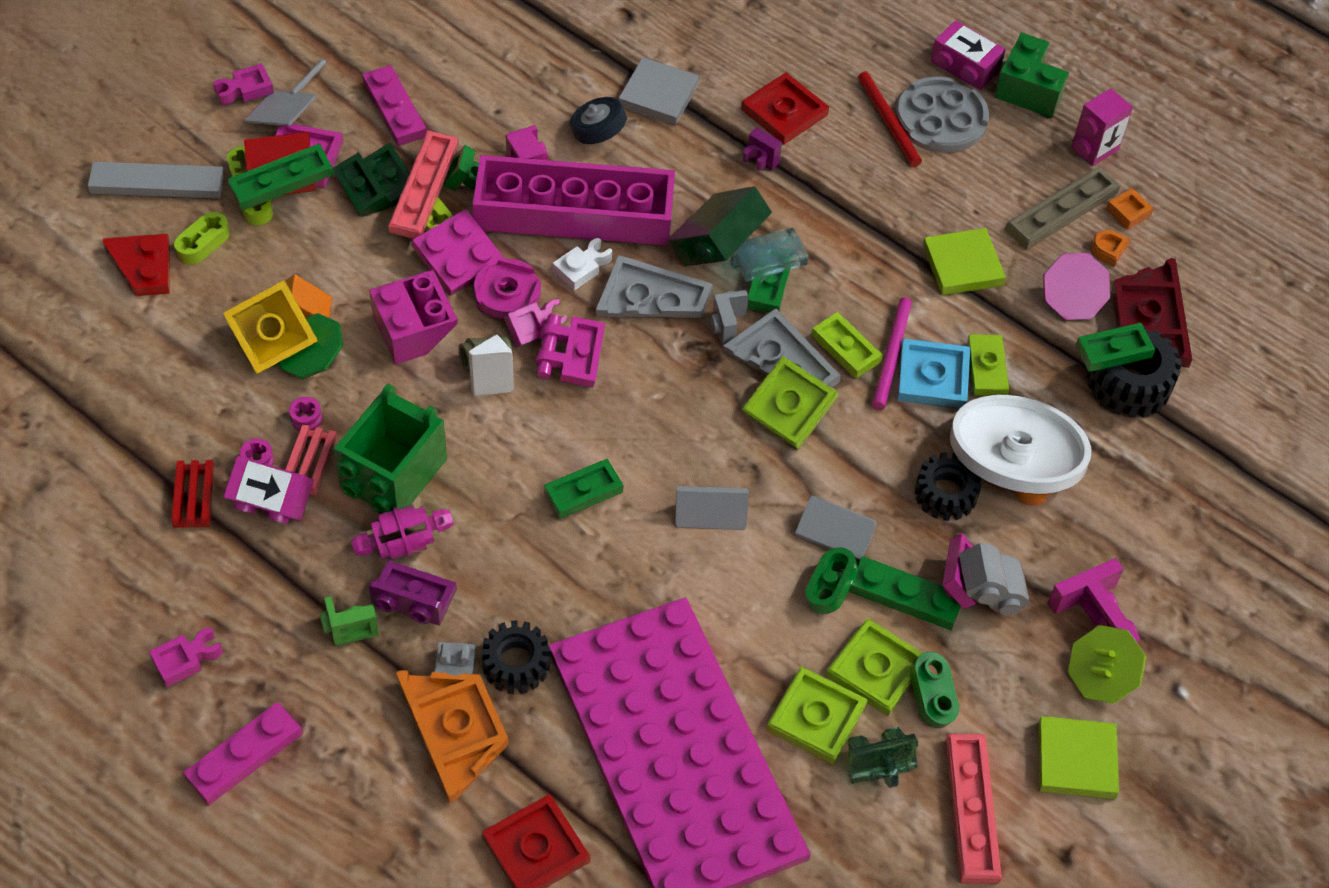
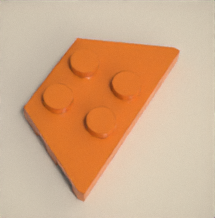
(455, 725)

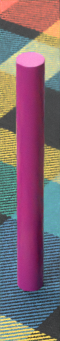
(891, 354)

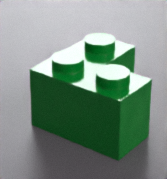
(1028, 80)

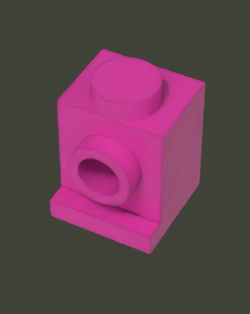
(525, 144)

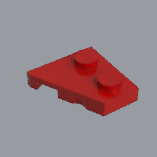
(142, 261)

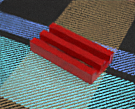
(194, 470)

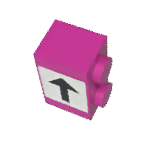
(968, 55)
(1101, 127)
(268, 488)

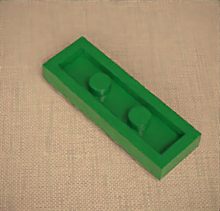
(280, 177)
(905, 593)

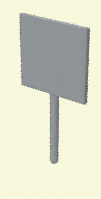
(285, 107)

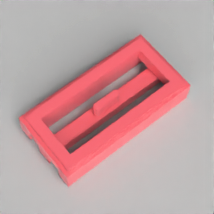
(316, 437)

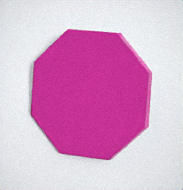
(1076, 286)

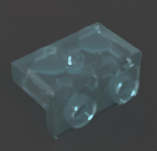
(769, 254)

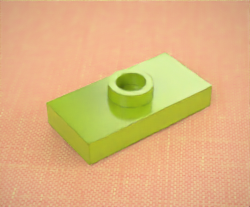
(988, 365)

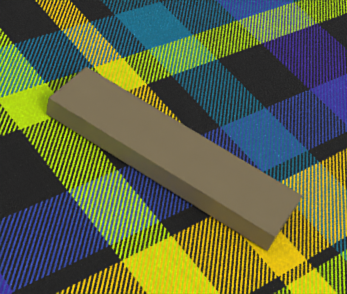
(1062, 208)

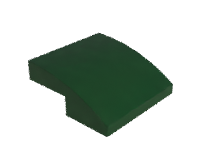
(373, 181)

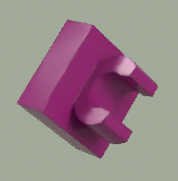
(763, 149)

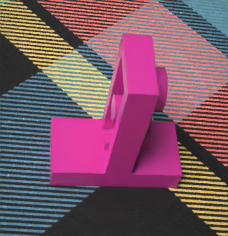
(1093, 594)

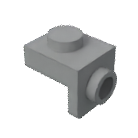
(725, 309)

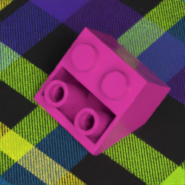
(412, 315)

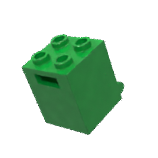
(391, 452)

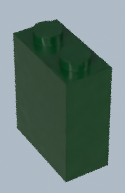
(720, 226)

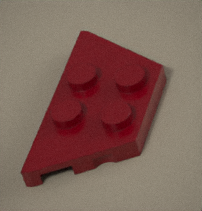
(1157, 303)

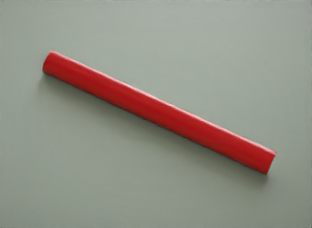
(890, 119)

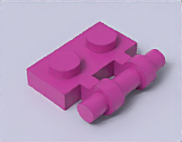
(581, 353)

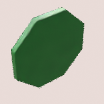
(319, 355)

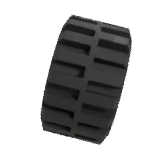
(1134, 392)

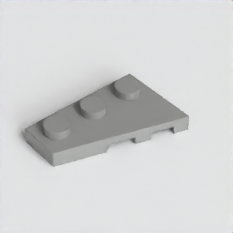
(651, 291)
(776, 337)

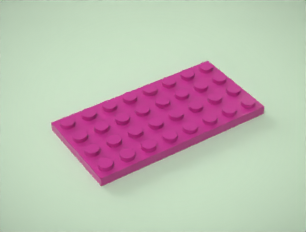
(677, 752)

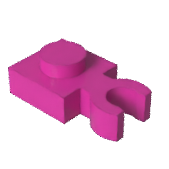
(247, 83)
(527, 322)
(181, 658)

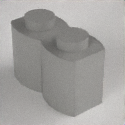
(994, 579)

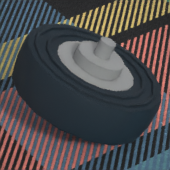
(598, 120)

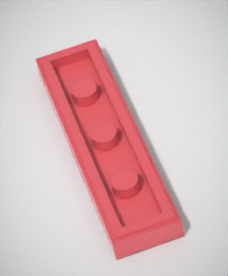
(423, 185)
(973, 809)

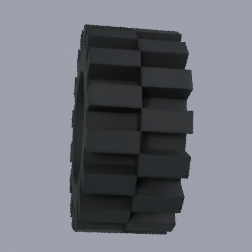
(943, 502)
(510, 638)

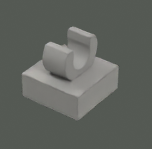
(455, 658)

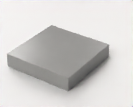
(659, 91)

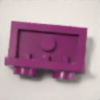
(412, 593)

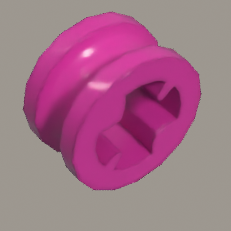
(305, 405)
(257, 446)

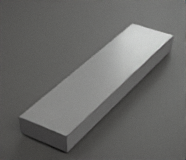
(156, 180)

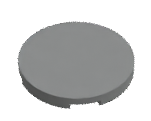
(942, 114)

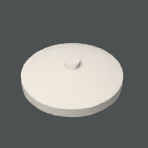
(1020, 444)

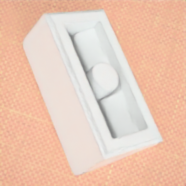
(491, 367)

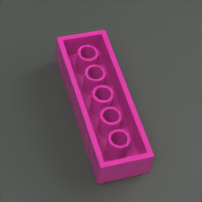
(574, 200)

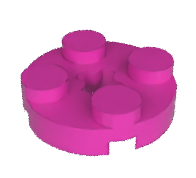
(507, 272)

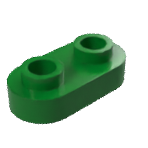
(829, 583)
(931, 688)

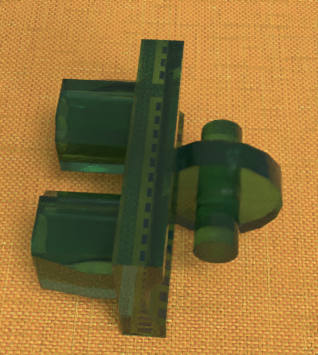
(882, 759)

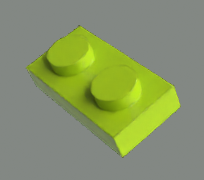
(846, 345)

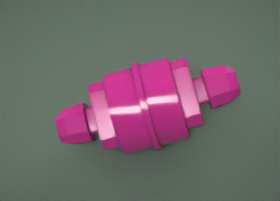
(406, 543)

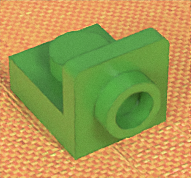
(349, 625)

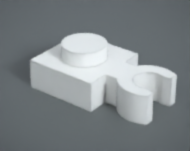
(579, 267)

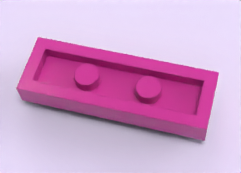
(394, 105)
(242, 753)

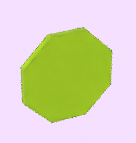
(1107, 664)

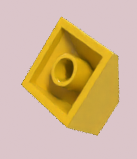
(270, 327)

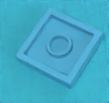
(933, 373)

